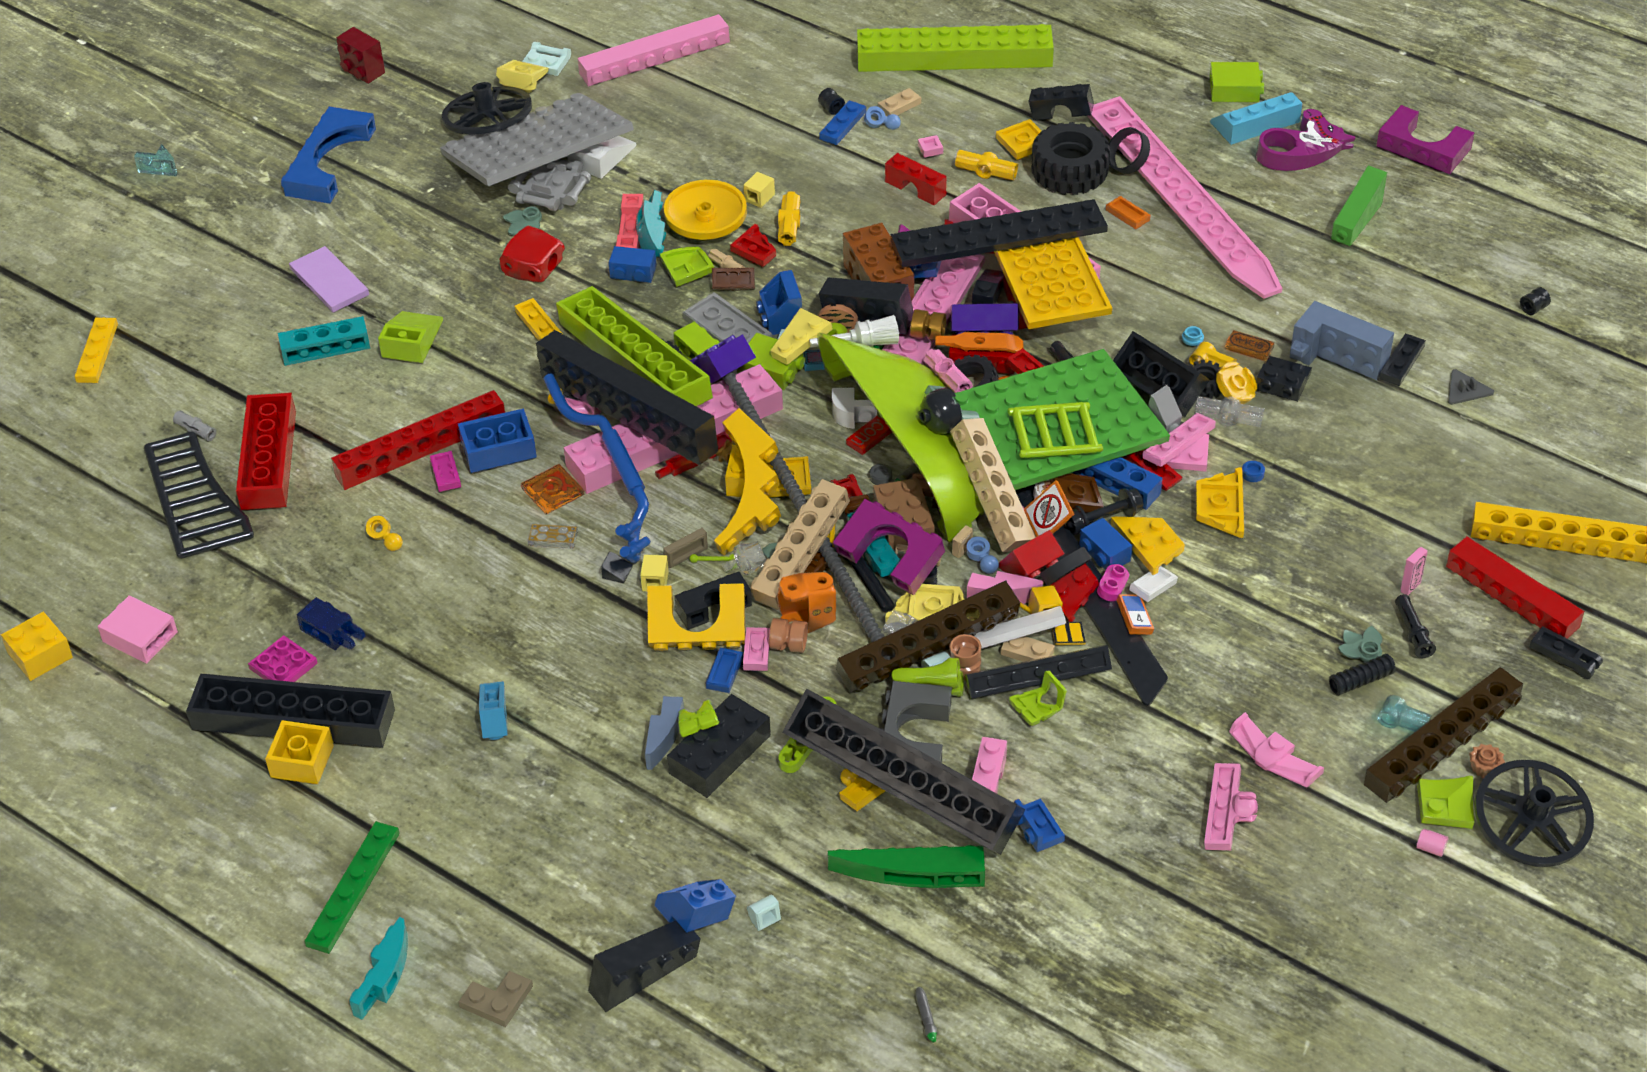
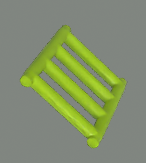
(1048, 450)

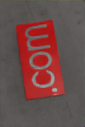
(868, 435)

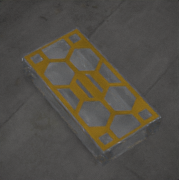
(553, 536)

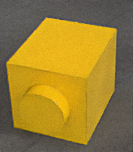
(1043, 599)

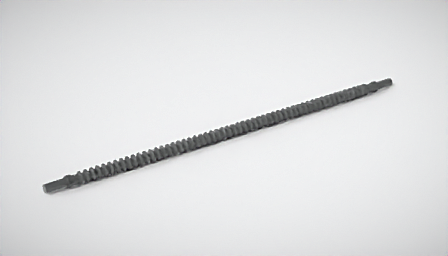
(798, 500)

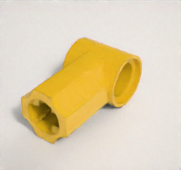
(1207, 352)

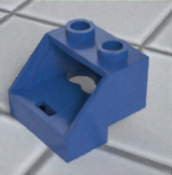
(779, 302)
(696, 904)

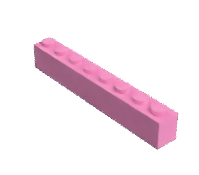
(653, 50)

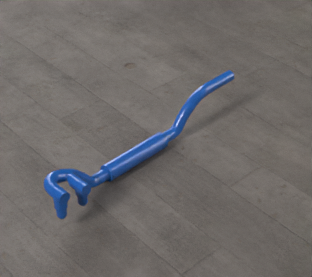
(624, 465)

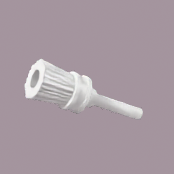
(872, 333)

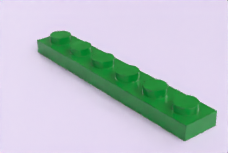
(352, 887)

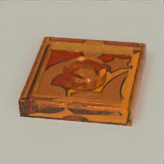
(552, 489)

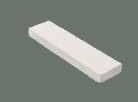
(1022, 627)

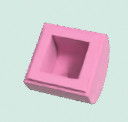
(1432, 842)

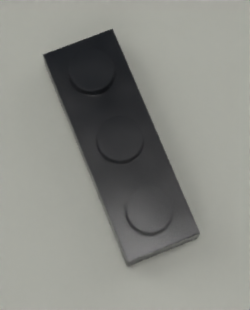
(1402, 359)

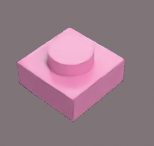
(930, 146)

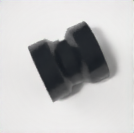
(831, 101)
(1534, 301)

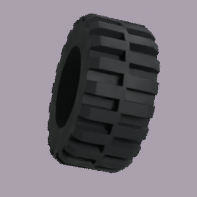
(1070, 158)

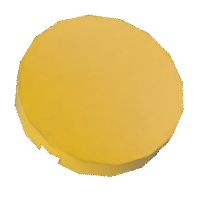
(1236, 382)

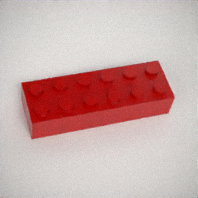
(266, 451)

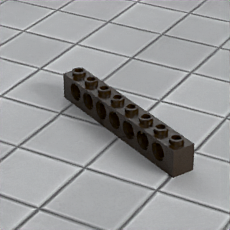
(998, 596)
(1443, 735)

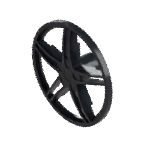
(486, 106)
(1534, 810)

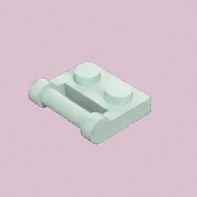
(554, 63)

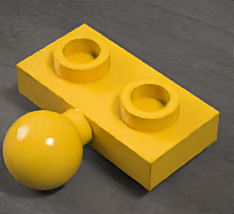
(858, 790)

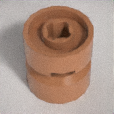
(788, 635)
(968, 651)

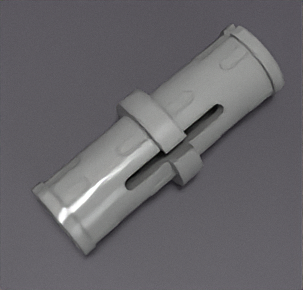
(194, 424)

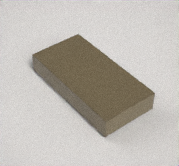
(686, 546)

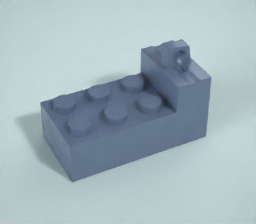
(1341, 340)

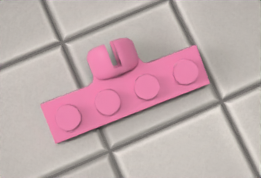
(1227, 807)

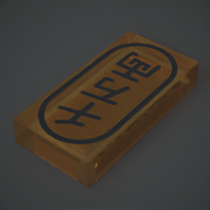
(1249, 345)

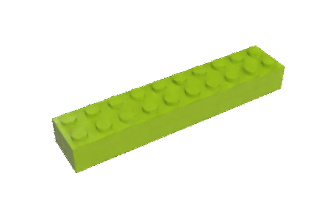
(955, 48)
(632, 345)

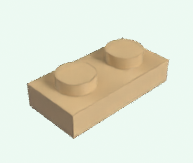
(900, 102)
(1027, 649)

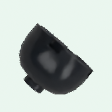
(939, 411)

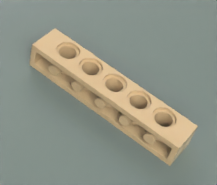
(992, 484)
(834, 501)

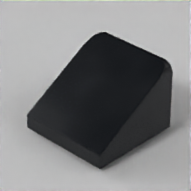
(615, 568)

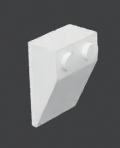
(603, 156)

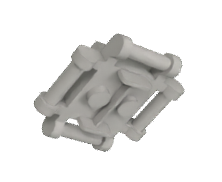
(551, 184)

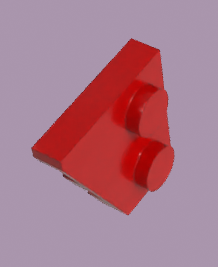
(754, 246)
(1075, 590)

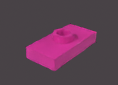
(445, 471)

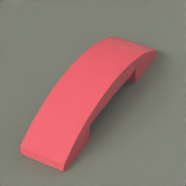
(628, 234)

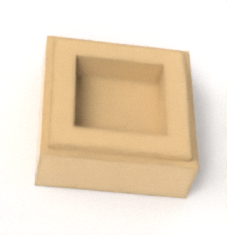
(960, 541)

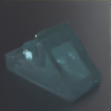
(160, 163)

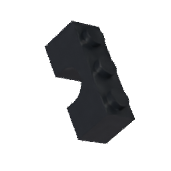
(1075, 97)
(694, 603)

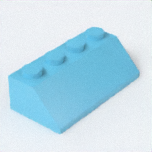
(1257, 118)

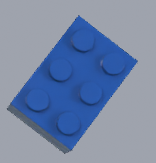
(497, 440)

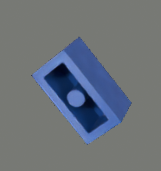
(632, 264)
(1105, 544)

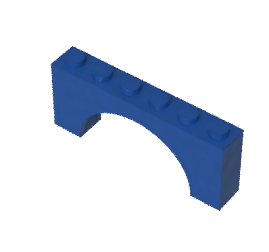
(335, 128)

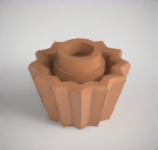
(1485, 759)

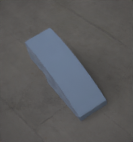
(663, 731)

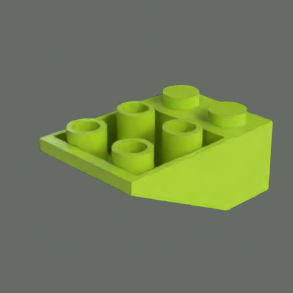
(409, 336)

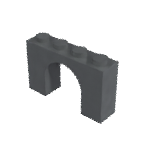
(916, 701)

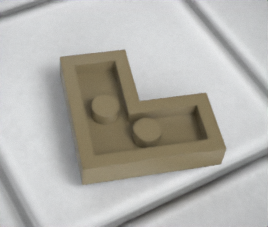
(497, 1005)

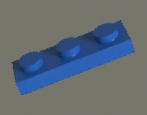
(842, 122)

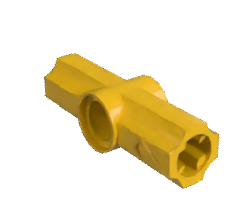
(986, 165)
(789, 218)

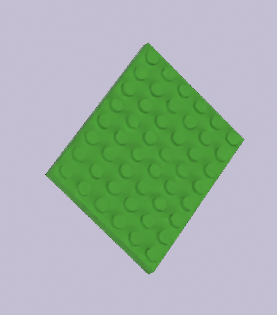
(1116, 410)

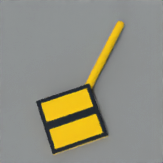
(1068, 634)

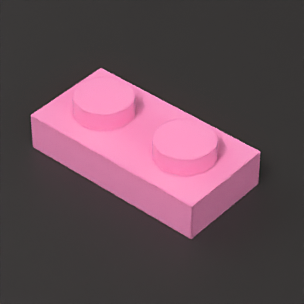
(756, 649)

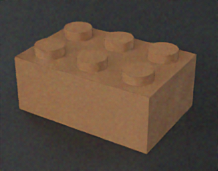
(908, 501)

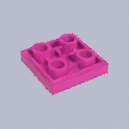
(283, 661)

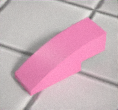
(1019, 584)

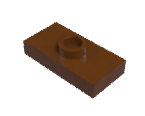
(733, 279)

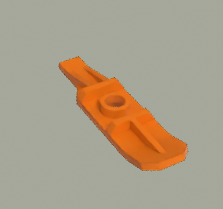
(989, 341)

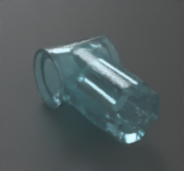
(1397, 713)

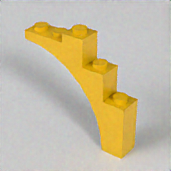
(760, 480)

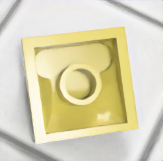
(520, 75)

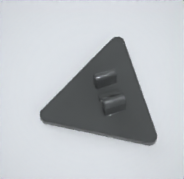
(1466, 388)

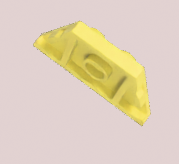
(928, 601)

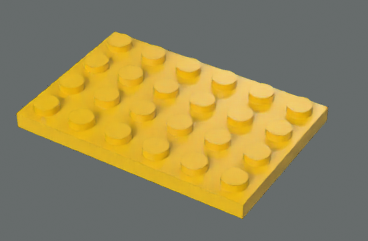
(1054, 283)

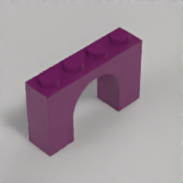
(1441, 155)
(872, 522)

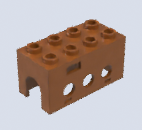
(873, 257)

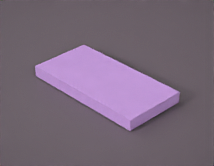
(329, 279)

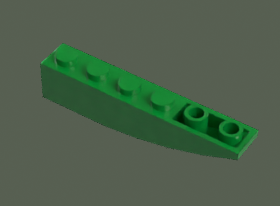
(913, 866)

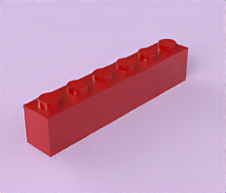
(1514, 588)

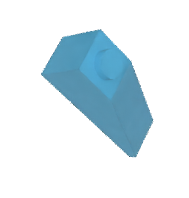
(493, 710)

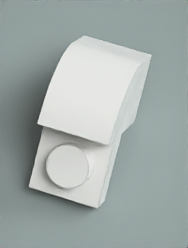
(848, 411)

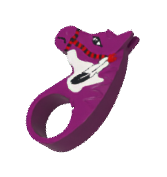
(1304, 148)

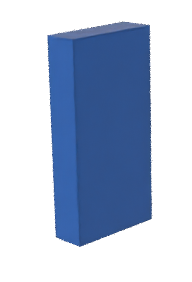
(724, 670)

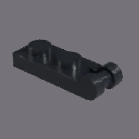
(1566, 652)

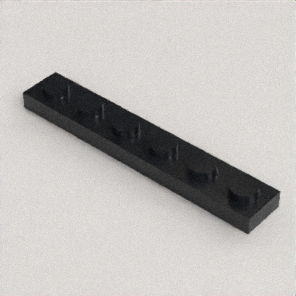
(1032, 672)

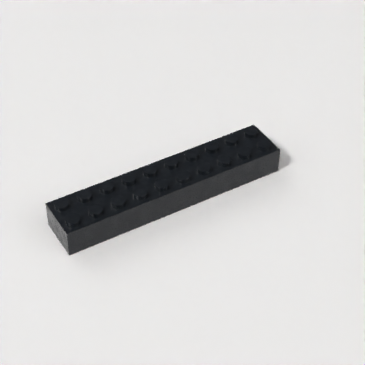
(628, 397)
(904, 771)

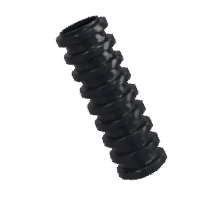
(1362, 674)

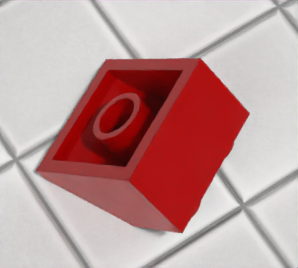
(1032, 556)

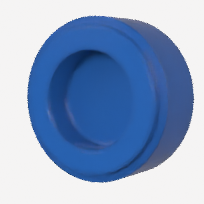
(1253, 471)

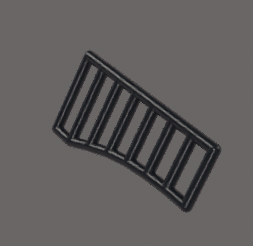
(216, 492)

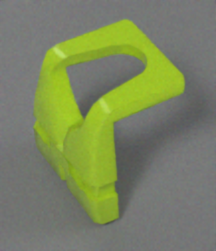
(1029, 702)
(701, 719)

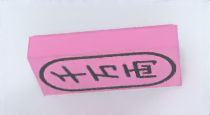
(1413, 570)

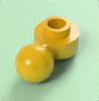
(391, 540)

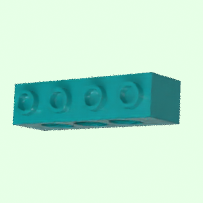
(324, 340)

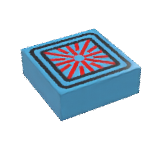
(813, 360)

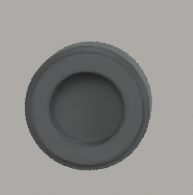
(880, 474)

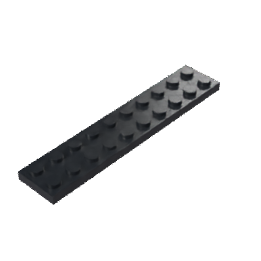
(998, 233)

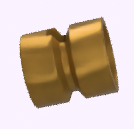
(927, 324)

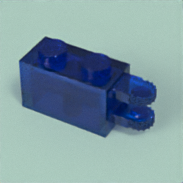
(329, 625)

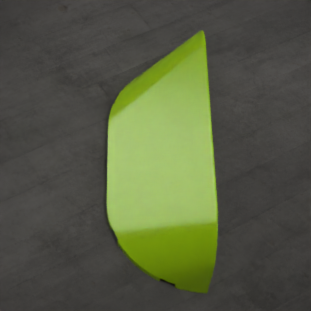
(896, 391)

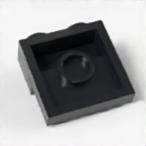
(1283, 378)

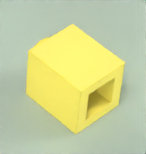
(759, 189)
(654, 571)

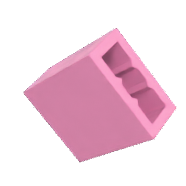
(137, 629)

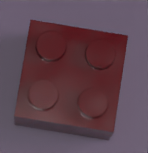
(360, 55)

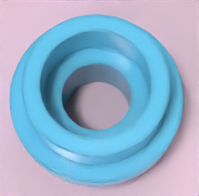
(1192, 336)

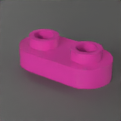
(1113, 582)

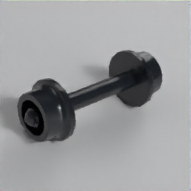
(1129, 501)

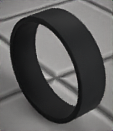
(1142, 156)
(1065, 566)

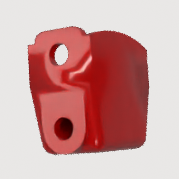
(531, 255)

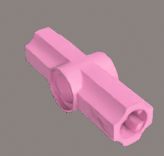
(946, 371)

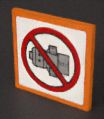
(1049, 510)

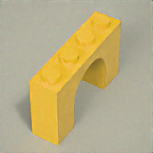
(727, 629)

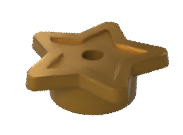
(724, 452)

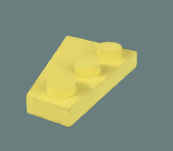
(797, 335)

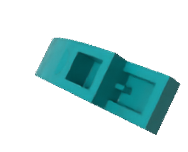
(648, 224)
(880, 555)
(388, 964)

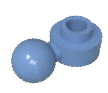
(891, 121)
(988, 563)

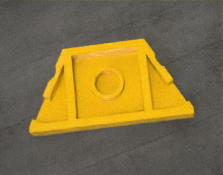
(1221, 502)
(1150, 539)

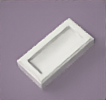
(1153, 585)

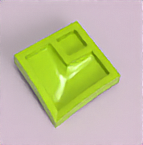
(686, 264)
(1447, 802)

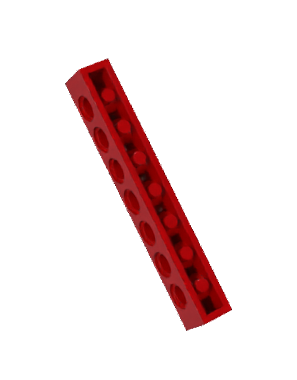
(411, 441)

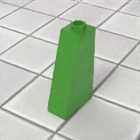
(1360, 206)

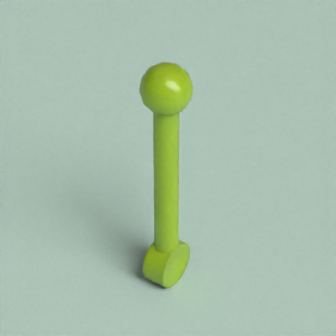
(694, 558)

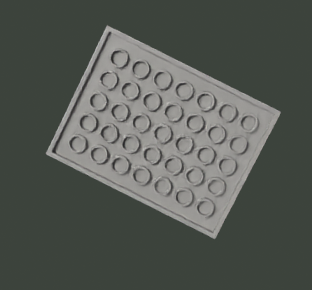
(537, 139)

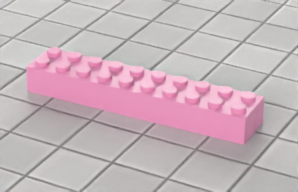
(594, 468)

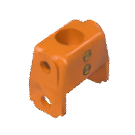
(808, 599)

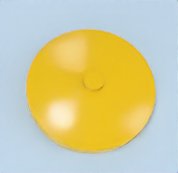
(705, 209)

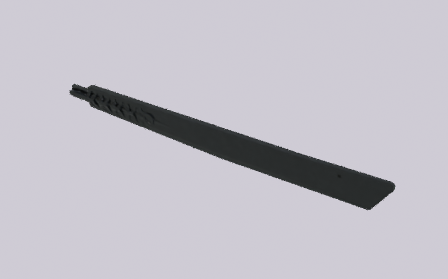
(1129, 649)

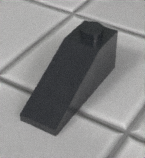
(988, 287)

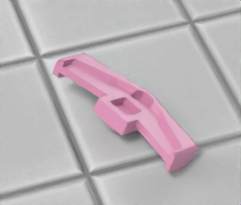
(1273, 753)

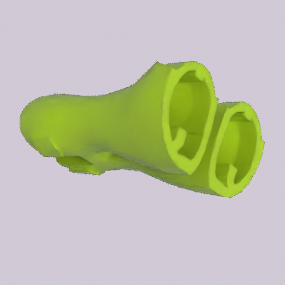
(943, 674)

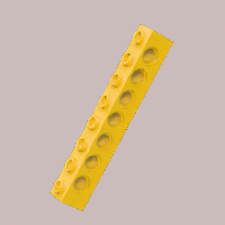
(1559, 532)

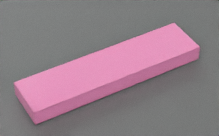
(1180, 439)

